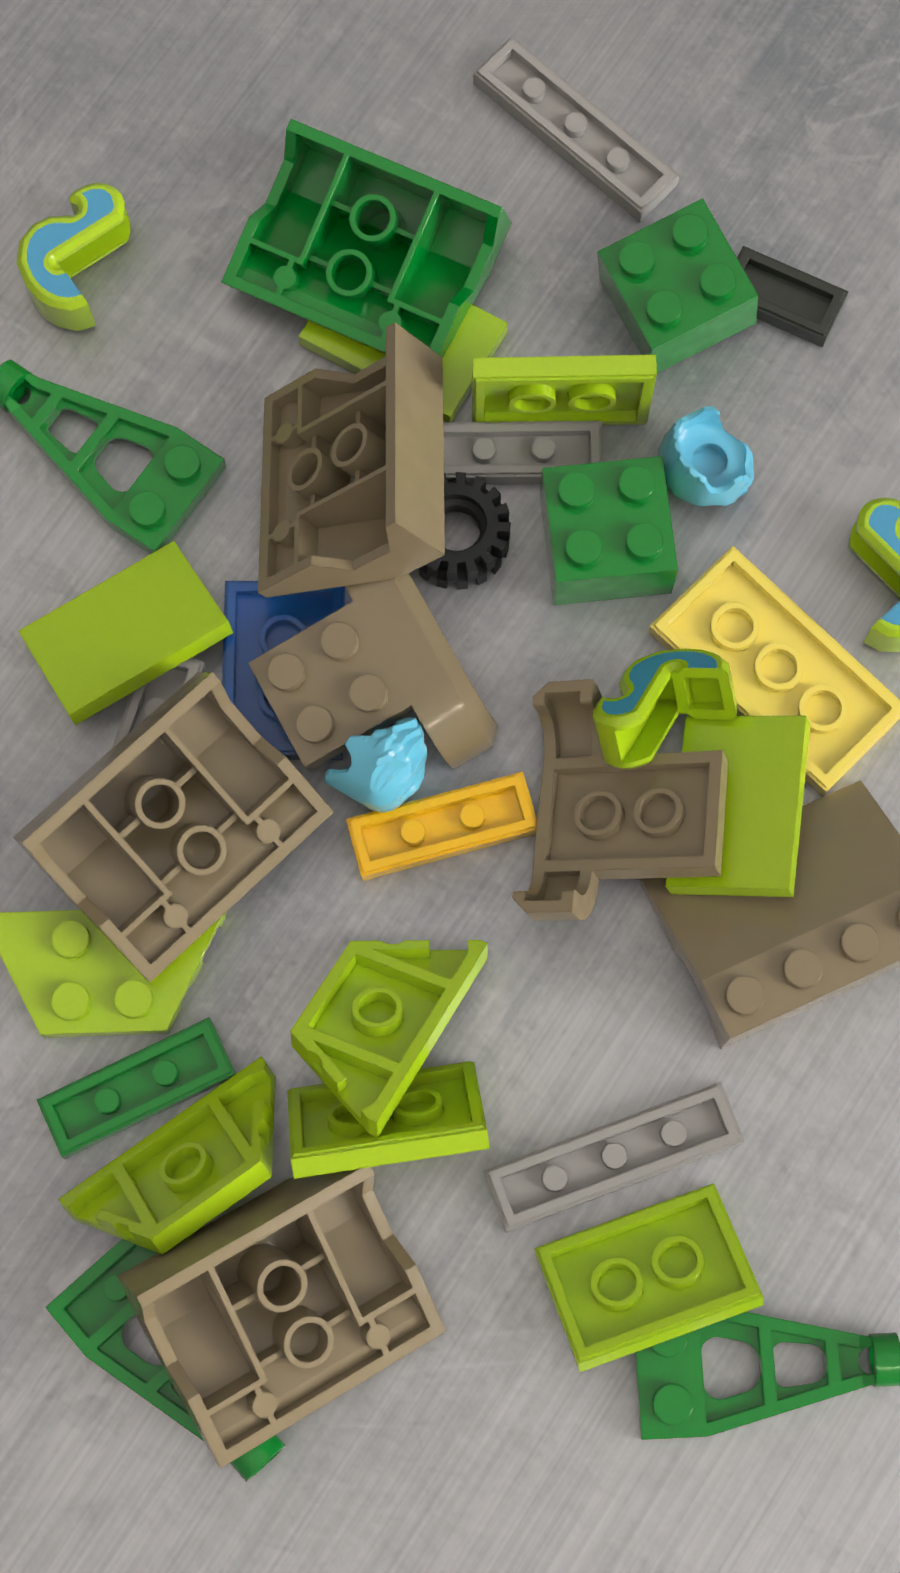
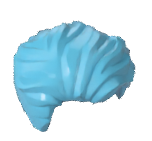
(705, 461)
(383, 766)

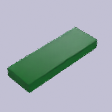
(136, 1088)

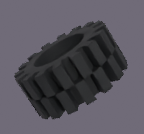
(491, 544)

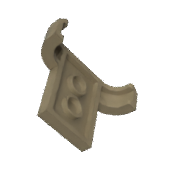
(370, 670)
(615, 820)

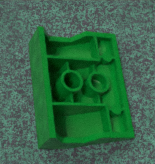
(416, 256)

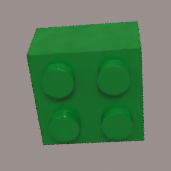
(678, 285)
(608, 530)

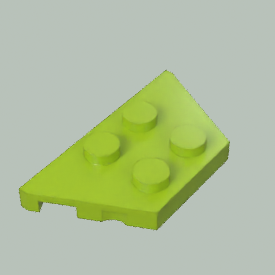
(84, 984)
(381, 1020)
(186, 1167)

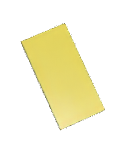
(782, 664)

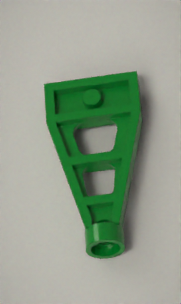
(162, 493)
(94, 1317)
(672, 1382)

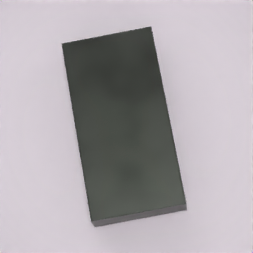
(792, 297)

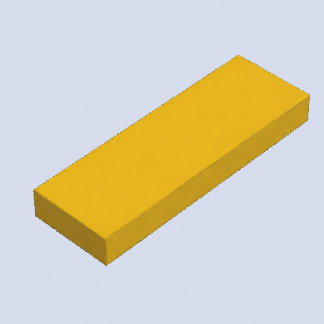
(442, 826)

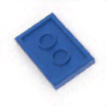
(257, 628)

